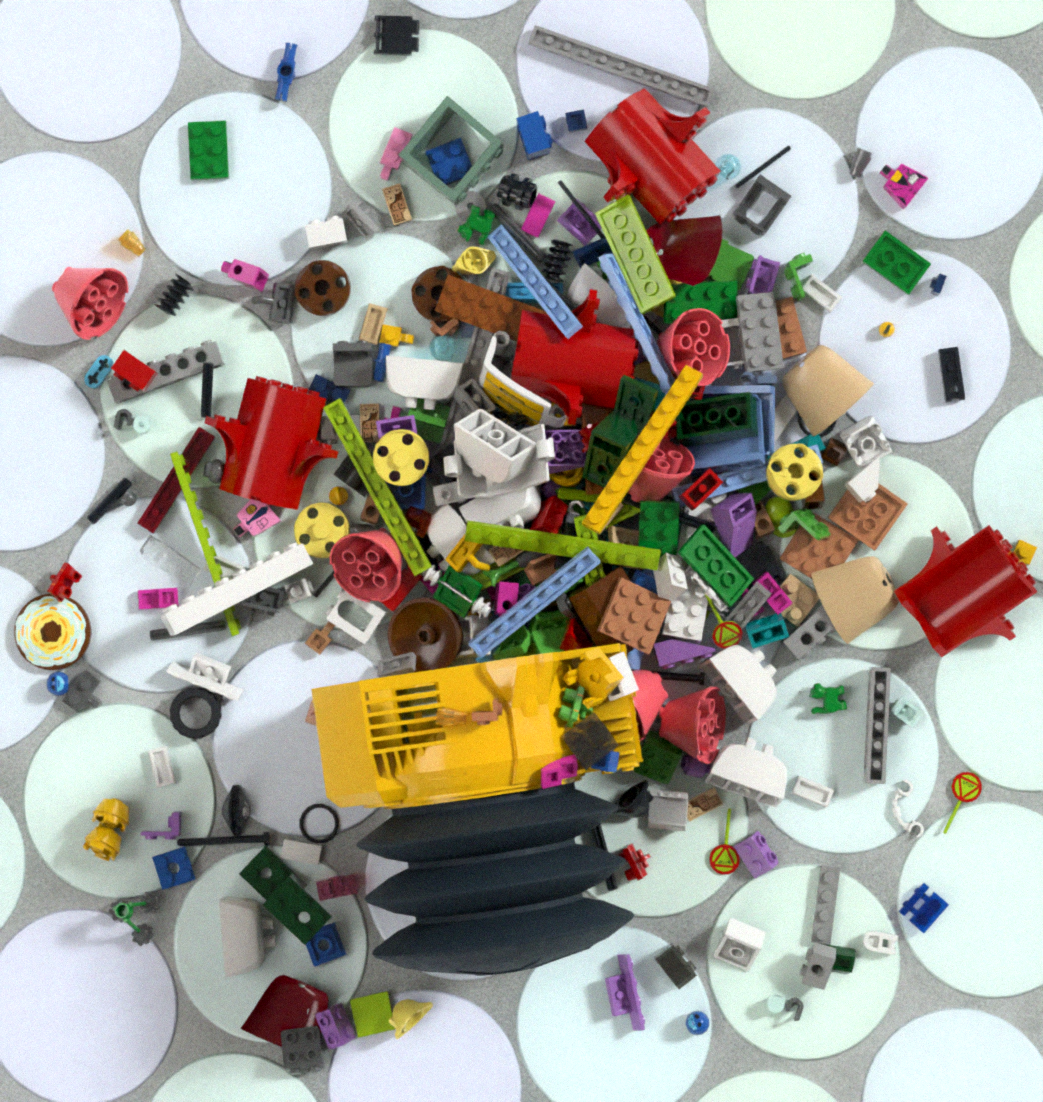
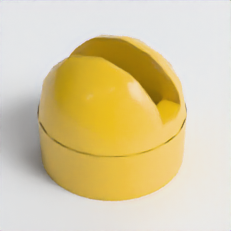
(883, 326)

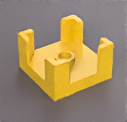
(596, 676)

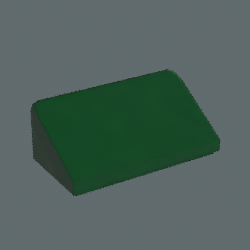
(844, 958)

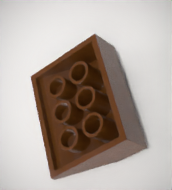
(592, 602)

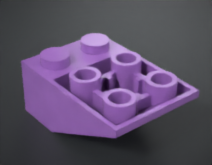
(388, 425)
(566, 450)
(735, 522)
(672, 651)

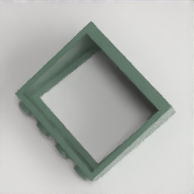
(427, 134)

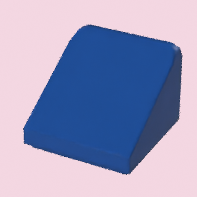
(607, 763)

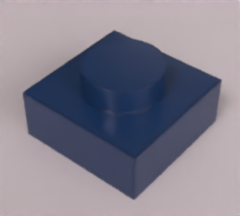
(576, 121)
(937, 284)

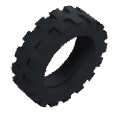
(175, 713)

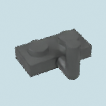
(279, 303)
(82, 692)

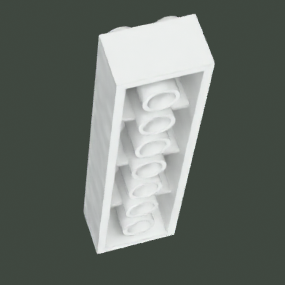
(233, 590)
(687, 613)

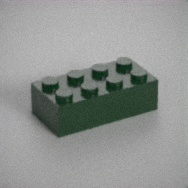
(717, 419)

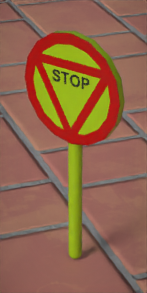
(725, 633)
(965, 788)
(724, 857)

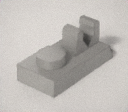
(361, 220)
(397, 665)

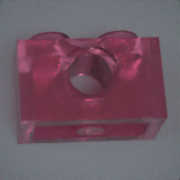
(337, 886)

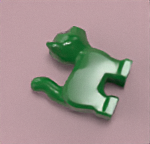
(476, 222)
(830, 698)

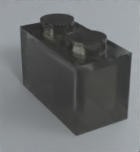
(675, 965)

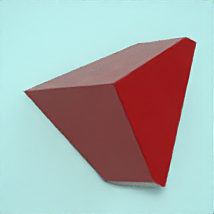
(574, 637)

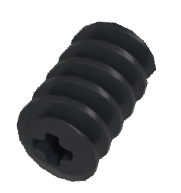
(557, 259)
(174, 295)

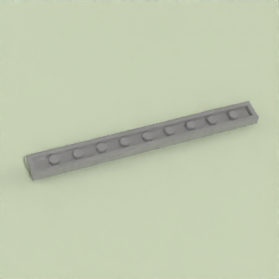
(621, 66)
(475, 357)

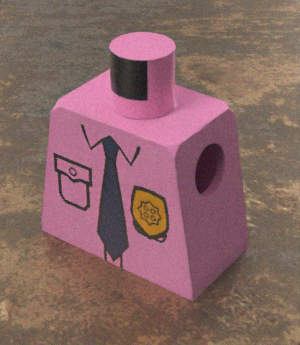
(255, 518)

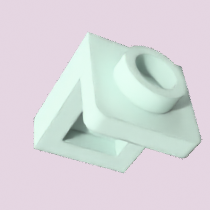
(906, 711)

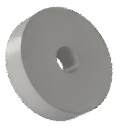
(473, 198)

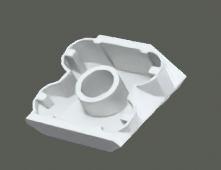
(865, 442)
(668, 810)

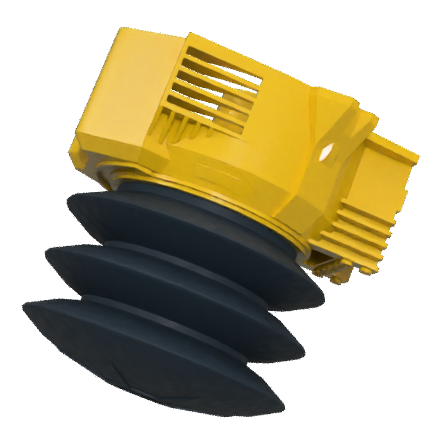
(482, 840)

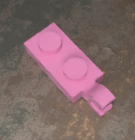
(395, 145)

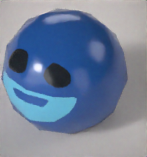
(57, 683)
(697, 1022)

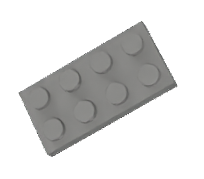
(759, 332)

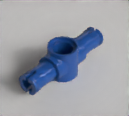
(285, 81)

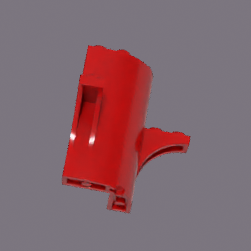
(653, 156)
(576, 368)
(272, 442)
(967, 589)

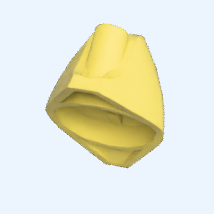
(474, 261)
(407, 1015)

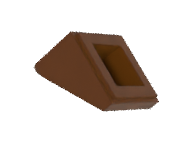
(834, 451)

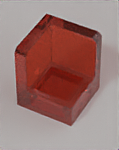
(418, 519)

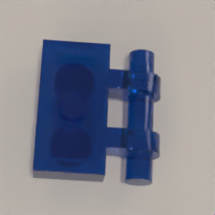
(927, 912)

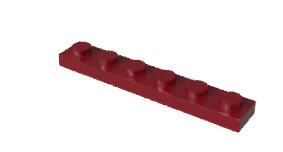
(171, 487)

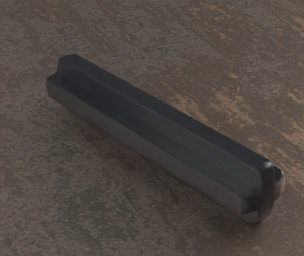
(207, 385)
(109, 500)

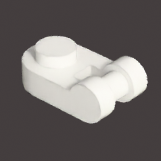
(873, 941)

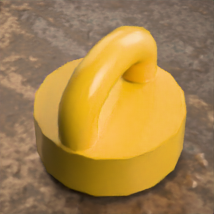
(338, 496)

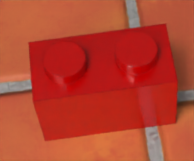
(134, 371)
(700, 489)
(550, 515)

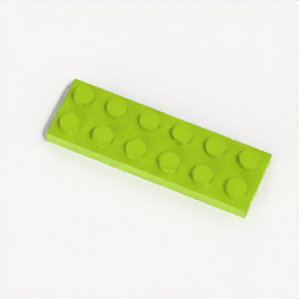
(635, 254)

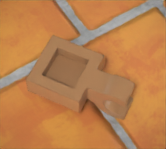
(319, 639)

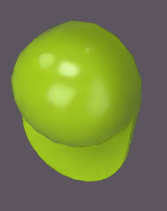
(776, 510)

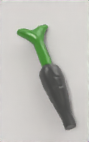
(521, 561)

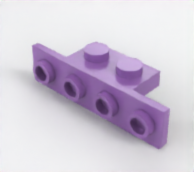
(623, 993)

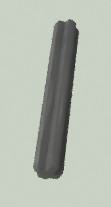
(517, 232)
(196, 629)

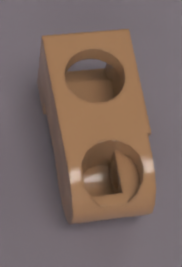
(370, 512)
(763, 524)

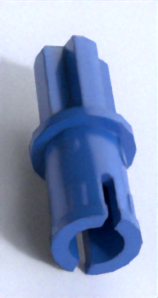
(380, 367)

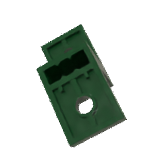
(619, 430)
(285, 895)

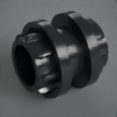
(519, 192)

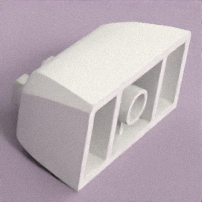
(609, 310)
(422, 379)
(492, 447)
(505, 510)
(445, 532)
(742, 681)
(750, 772)
(243, 935)

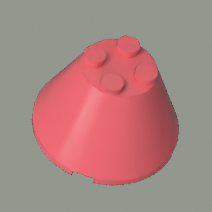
(91, 299)
(698, 342)
(662, 472)
(367, 565)
(648, 700)
(695, 723)

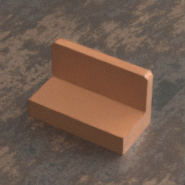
(540, 569)

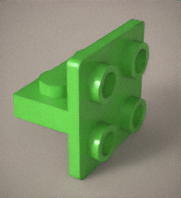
(430, 423)
(516, 645)

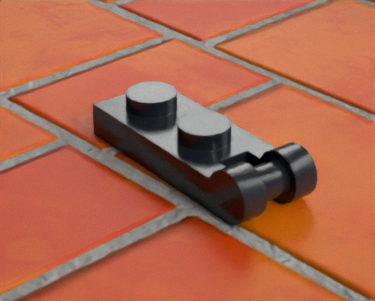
(951, 373)

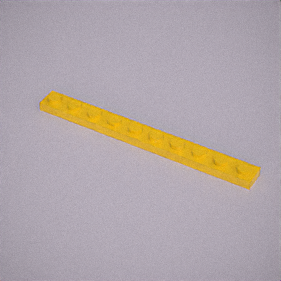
(642, 449)

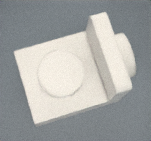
(299, 590)

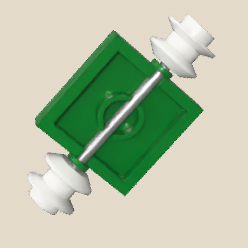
(457, 591)

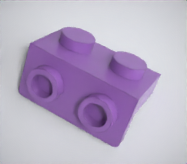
(577, 225)
(763, 275)
(756, 854)
(335, 1026)

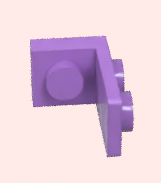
(174, 823)

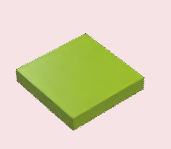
(372, 1013)

